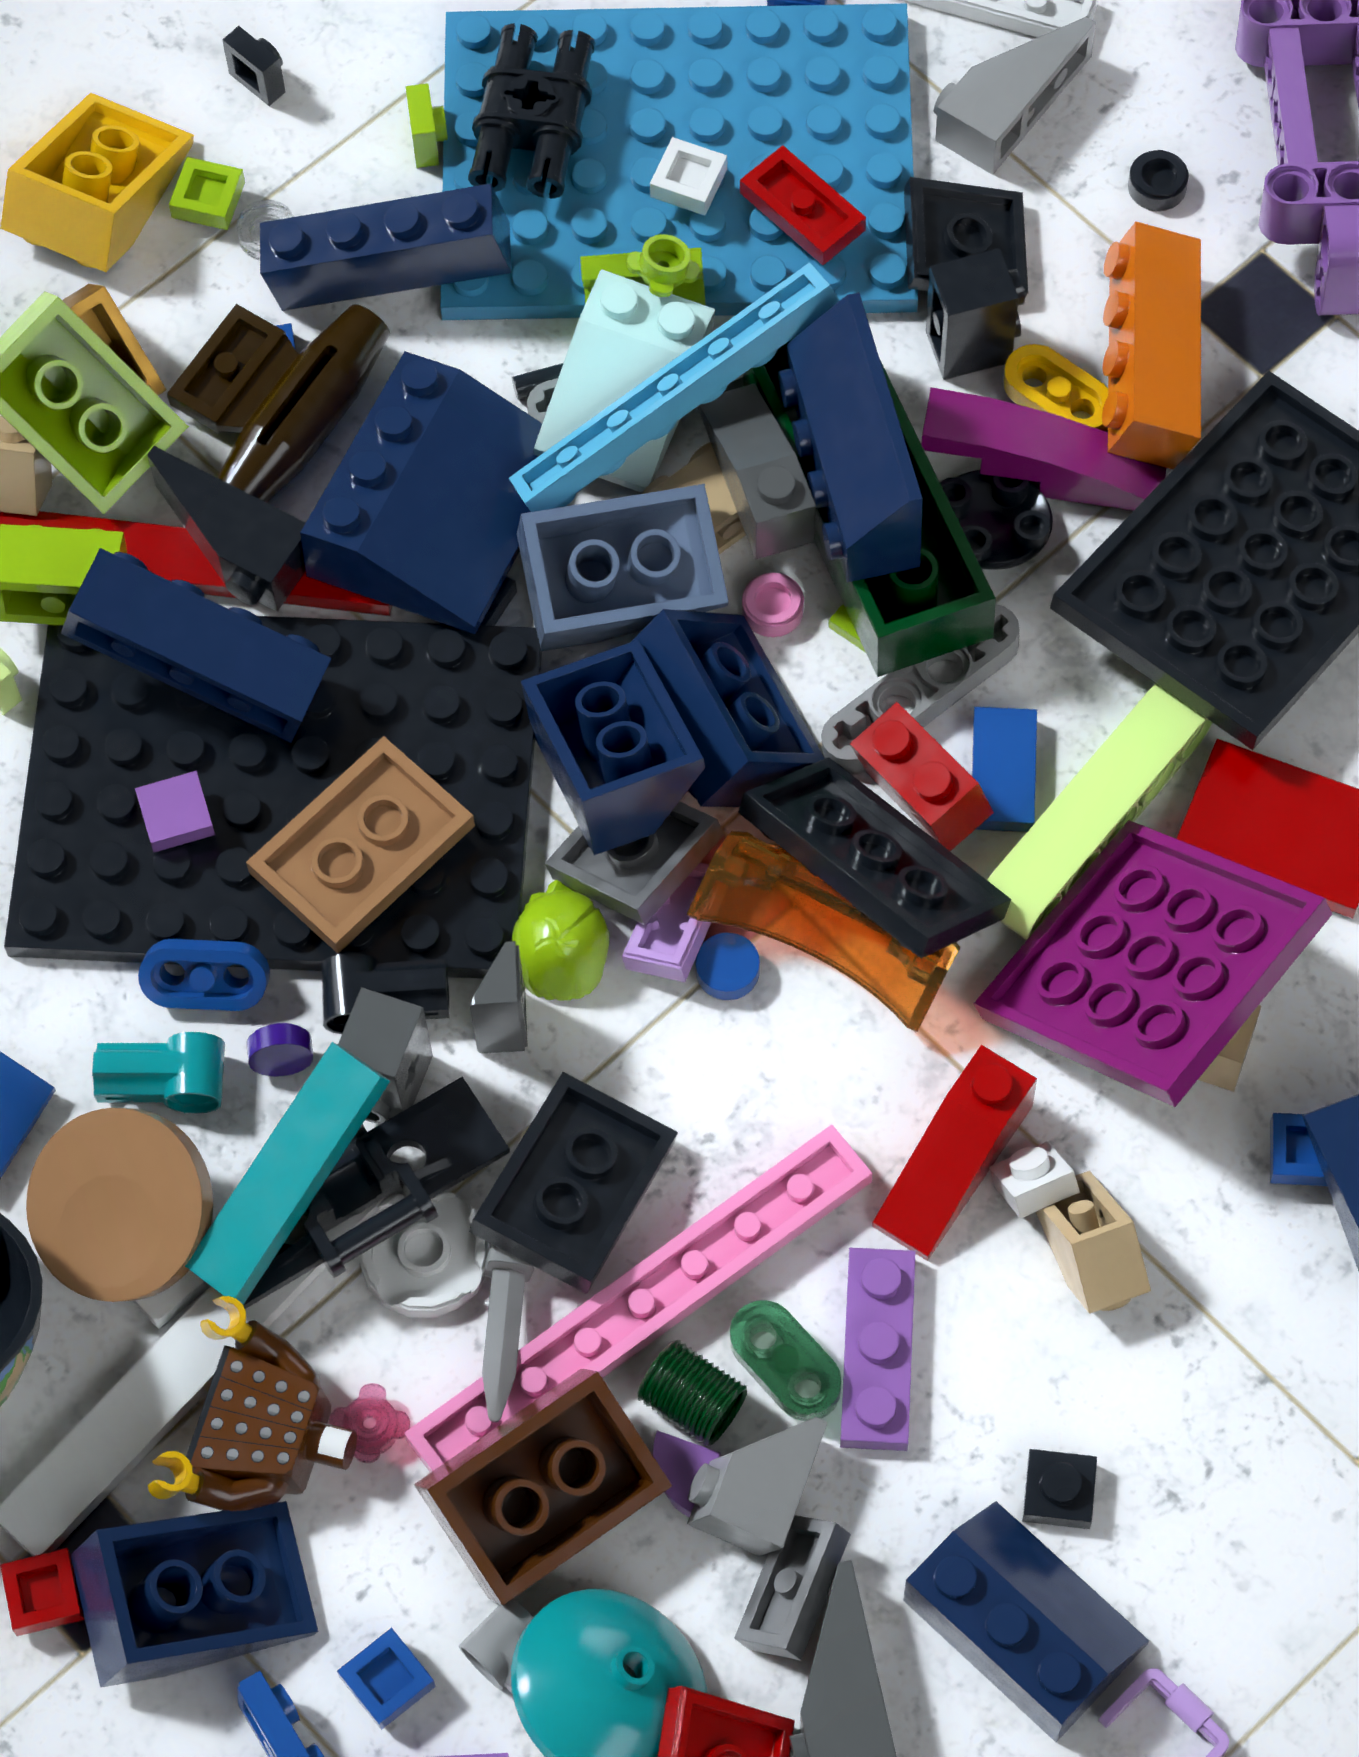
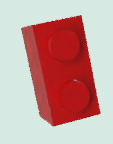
(921, 777)

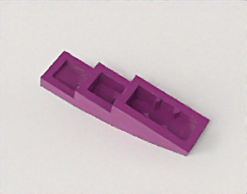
(1037, 447)

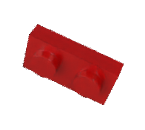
(802, 205)

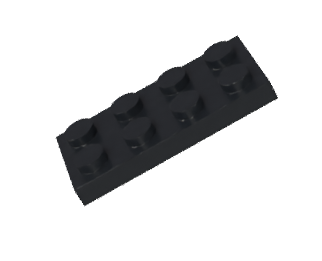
(874, 857)

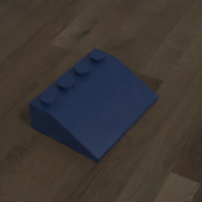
(426, 497)

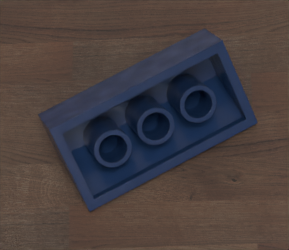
(853, 444)

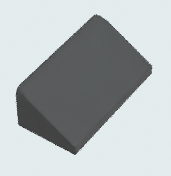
(500, 1005)

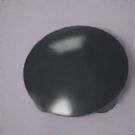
(1001, 517)

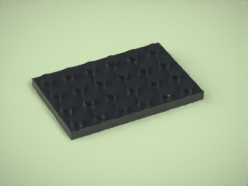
(1236, 565)

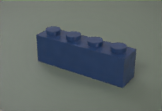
(385, 247)
(196, 643)

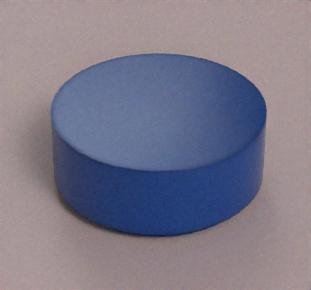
(727, 966)

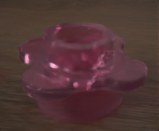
(389, 1422)

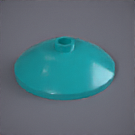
(573, 1677)

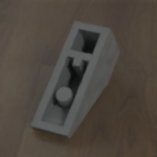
(760, 471)
(843, 1696)

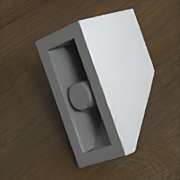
(756, 1489)

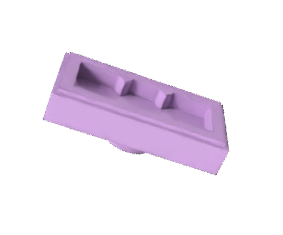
(670, 938)

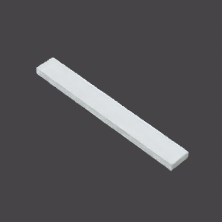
(137, 1414)

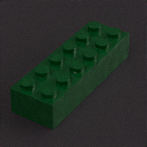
(911, 611)

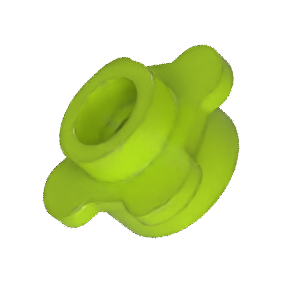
(663, 264)

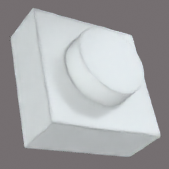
(688, 176)
(1034, 1179)

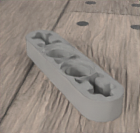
(927, 695)

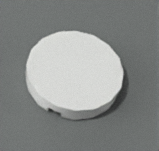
(430, 1264)

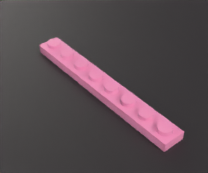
(660, 1288)

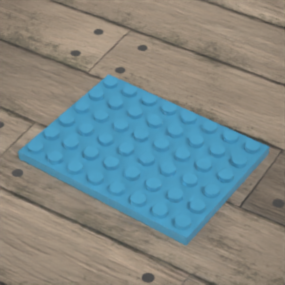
(718, 77)

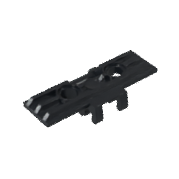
(456, 1142)

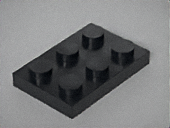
(573, 1182)

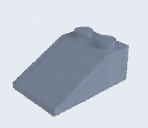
(618, 564)

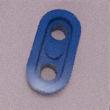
(206, 977)

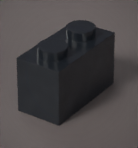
(973, 312)

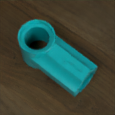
(178, 1073)

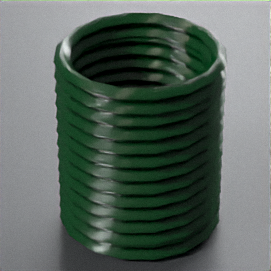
(692, 1392)

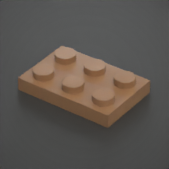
(360, 844)

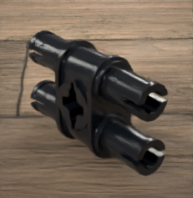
(532, 110)

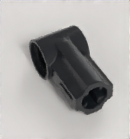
(415, 982)

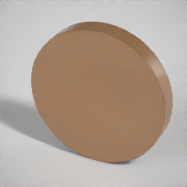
(118, 1204)

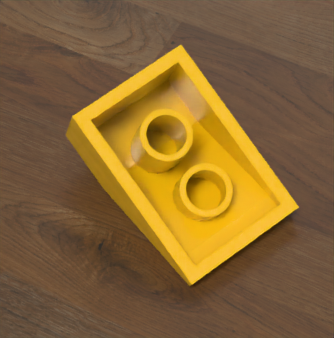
(93, 181)

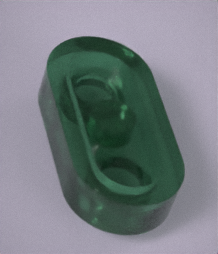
(787, 1362)

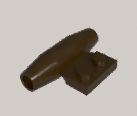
(277, 399)

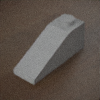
(1009, 93)

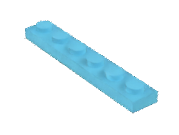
(674, 391)

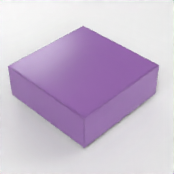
(174, 811)

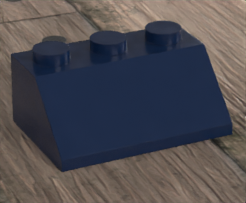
(727, 703)
(613, 743)
(1023, 1618)

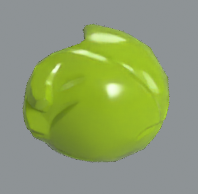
(561, 943)

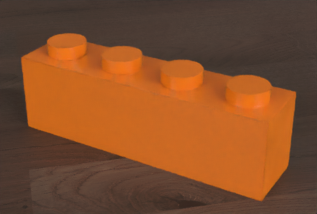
(1153, 345)

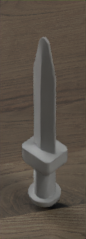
(503, 1326)

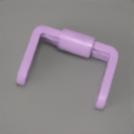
(1180, 1701)

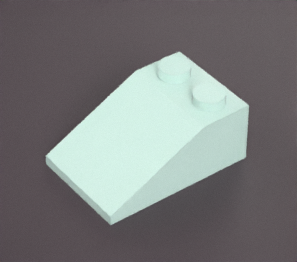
(615, 347)

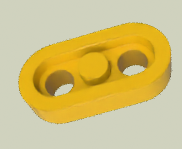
(1064, 385)

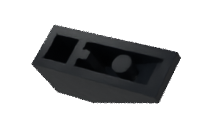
(243, 538)

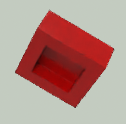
(41, 1592)

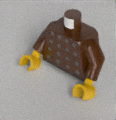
(257, 1424)

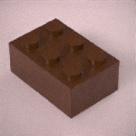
(543, 1485)

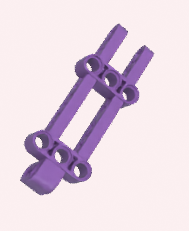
(1305, 197)

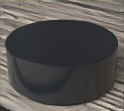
(1158, 180)

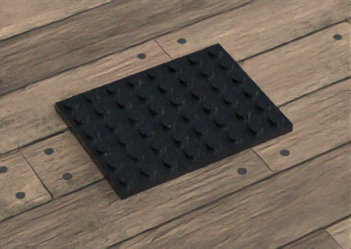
(102, 729)

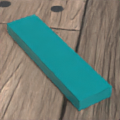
(287, 1173)

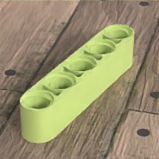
(1096, 805)

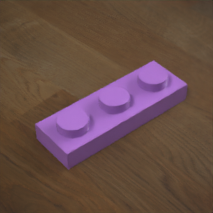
(878, 1349)

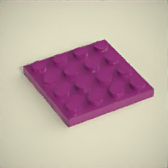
(1153, 961)

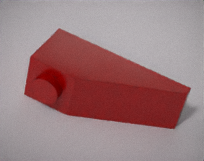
(956, 1151)

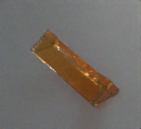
(776, 896)

